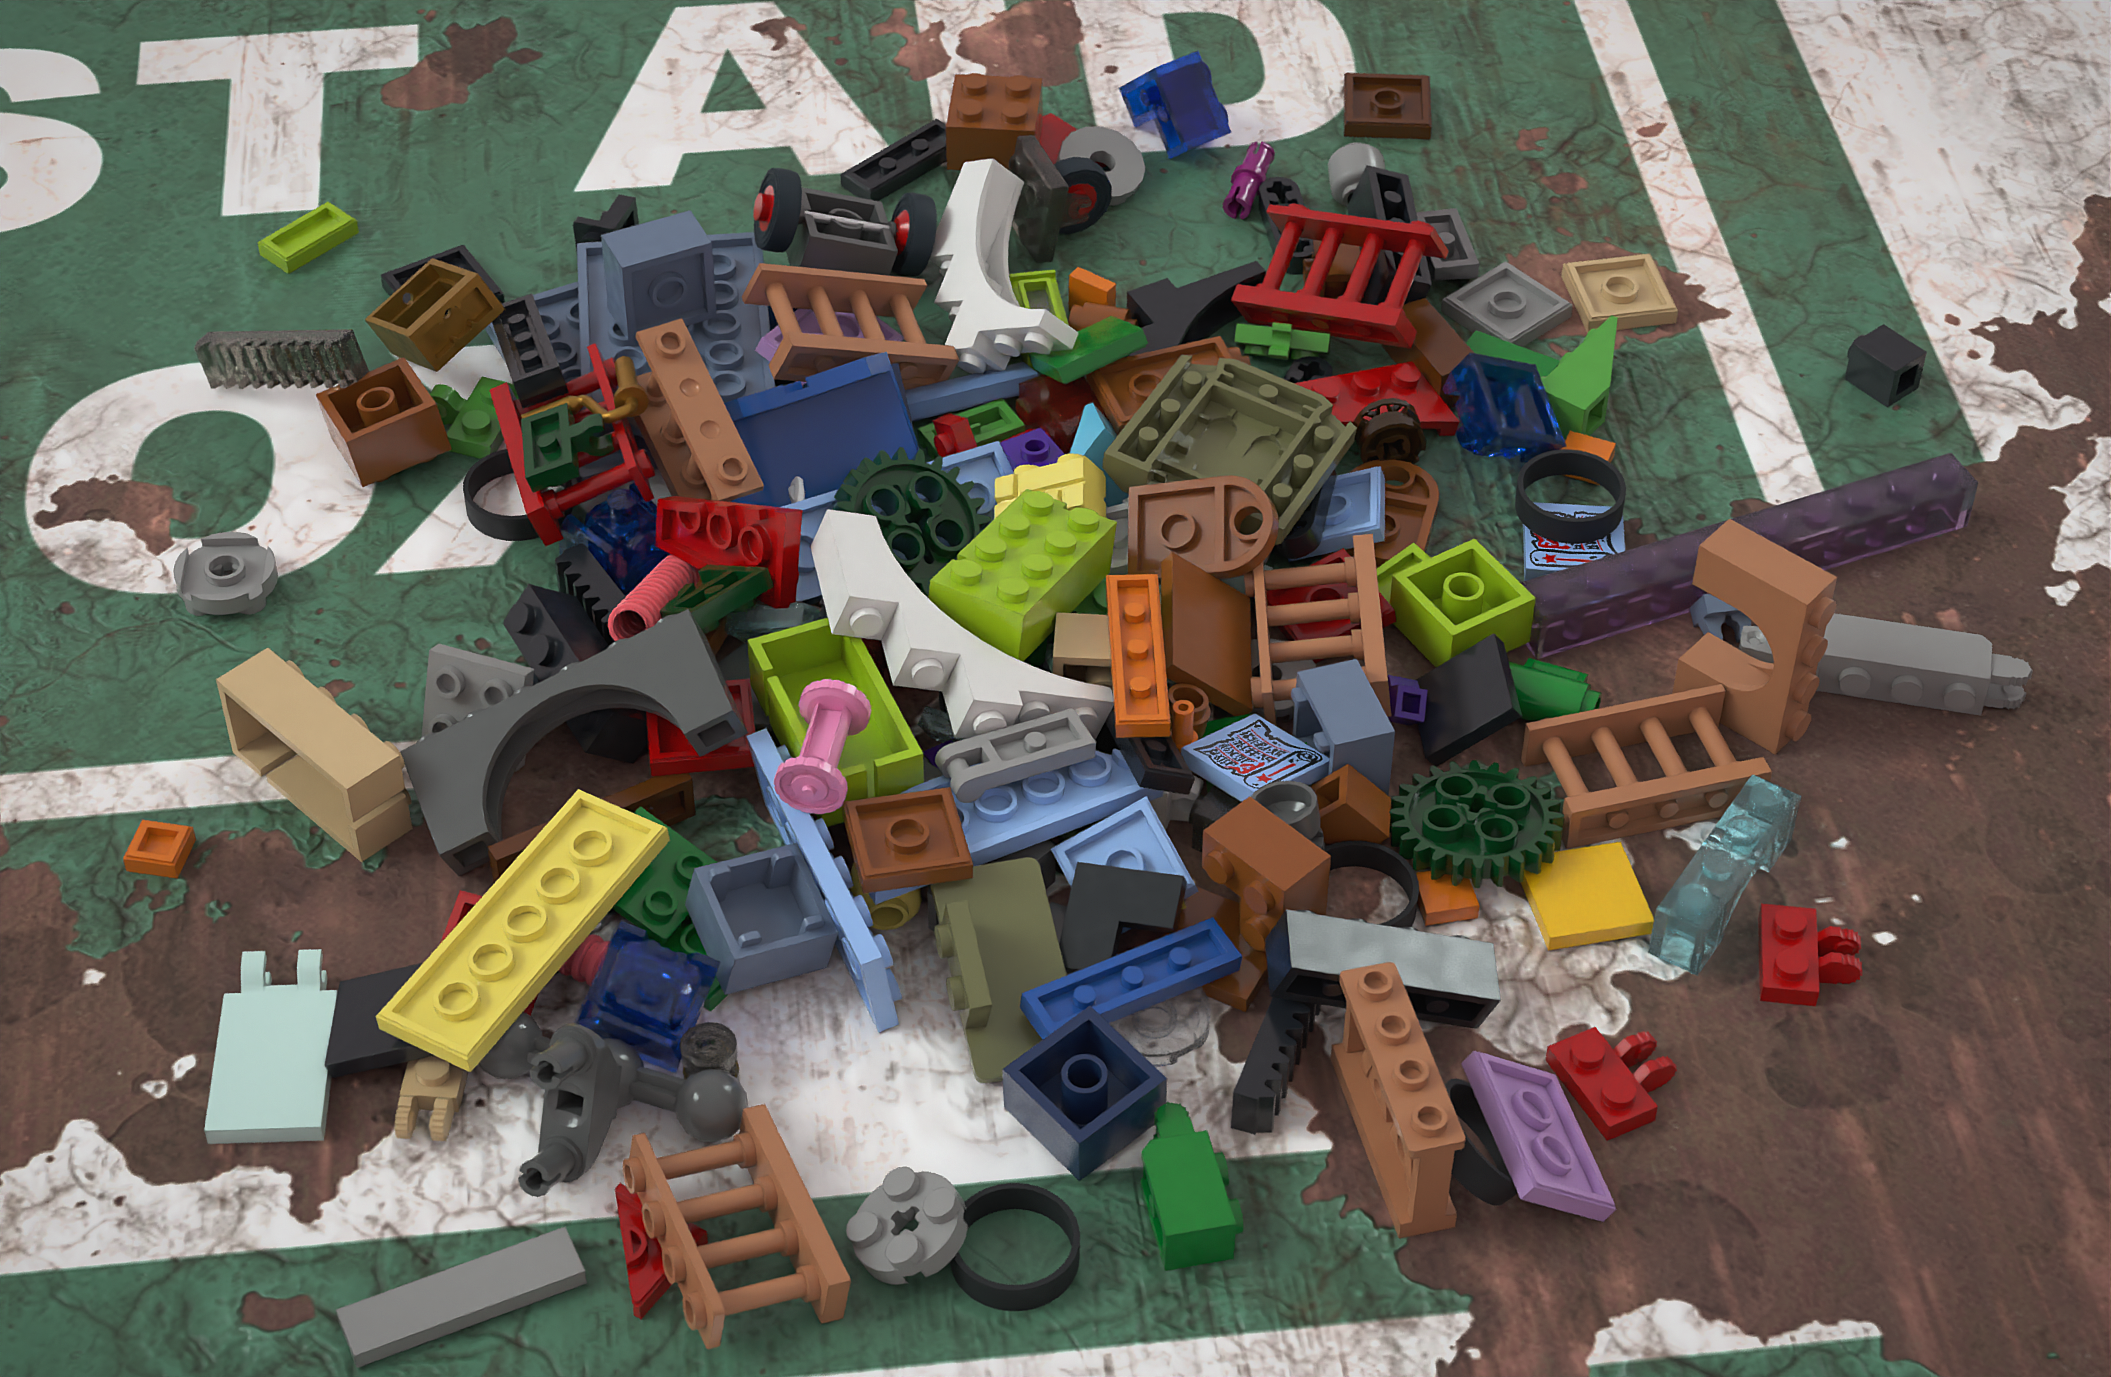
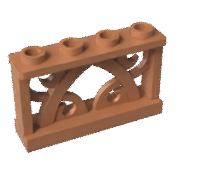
(1397, 1100)

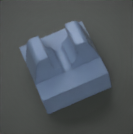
(1711, 612)

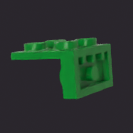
(660, 892)

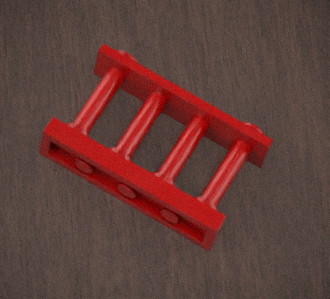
(1345, 315)
(545, 505)

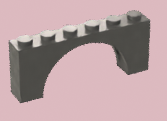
(468, 766)

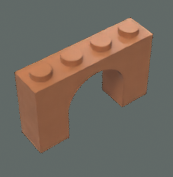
(1791, 608)

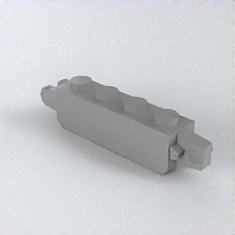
(1910, 665)

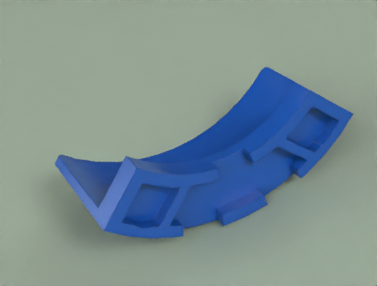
(822, 428)

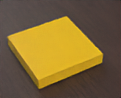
(1587, 897)

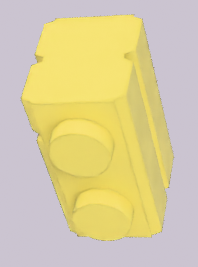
(1070, 480)

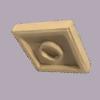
(1622, 288)

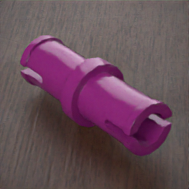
(1247, 180)

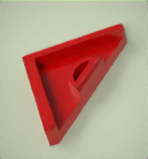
(644, 1253)

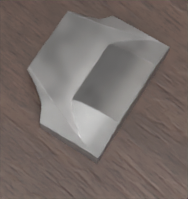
(1461, 258)

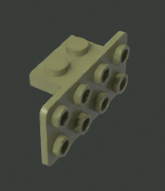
(996, 947)

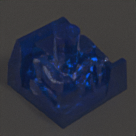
(1503, 408)
(618, 536)
(647, 995)

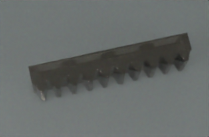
(281, 358)

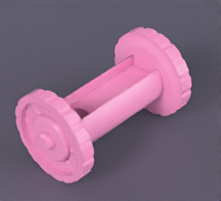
(812, 779)

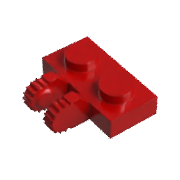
(1791, 950)
(1604, 1084)

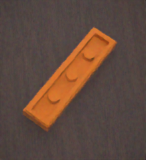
(1137, 656)

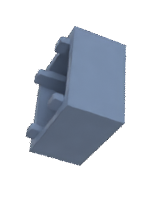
(659, 274)
(1344, 720)
(761, 918)

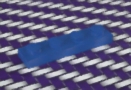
(1135, 978)

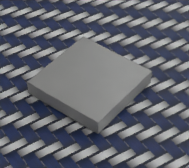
(1507, 306)

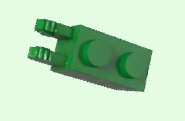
(1187, 1193)

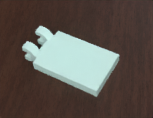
(272, 1056)

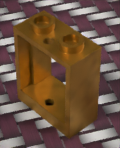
(420, 326)

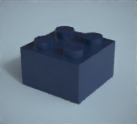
(1084, 1092)

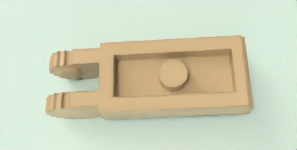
(434, 1086)

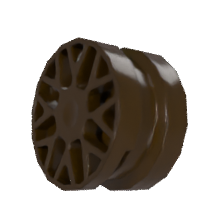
(1389, 434)

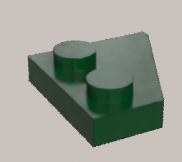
(722, 592)

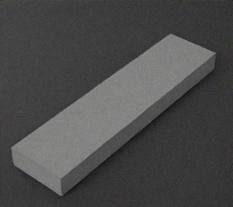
(461, 1296)

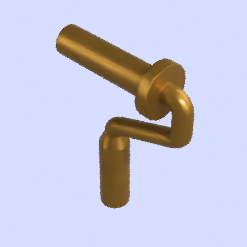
(629, 399)

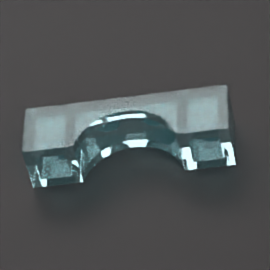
(1701, 901)

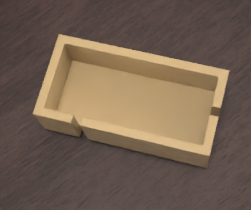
(341, 771)

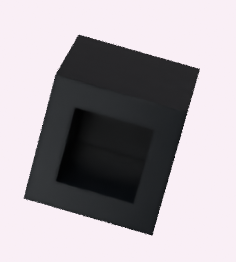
(1885, 365)

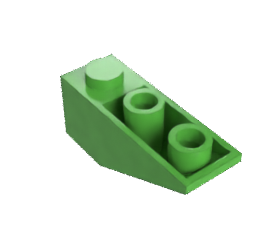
(1582, 382)

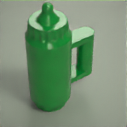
(1552, 690)

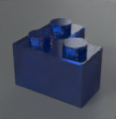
(1180, 104)

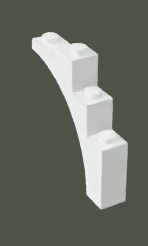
(976, 282)
(928, 650)

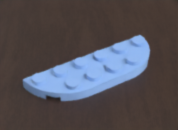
(1039, 807)

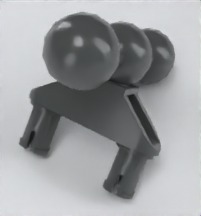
(586, 1085)

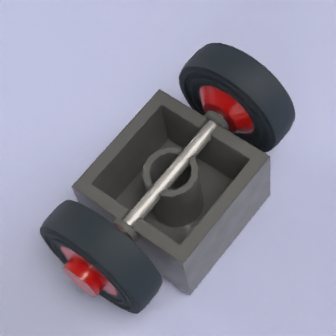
(842, 230)

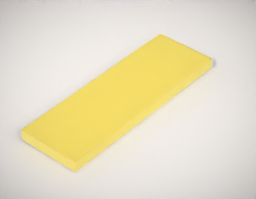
(522, 930)

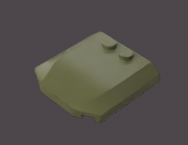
(1233, 424)

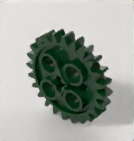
(911, 522)
(1476, 823)

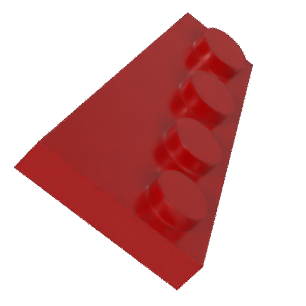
(1401, 381)
(734, 535)

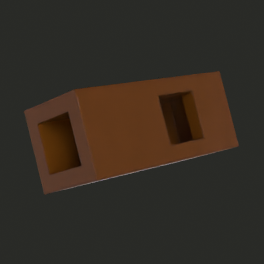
(1435, 347)

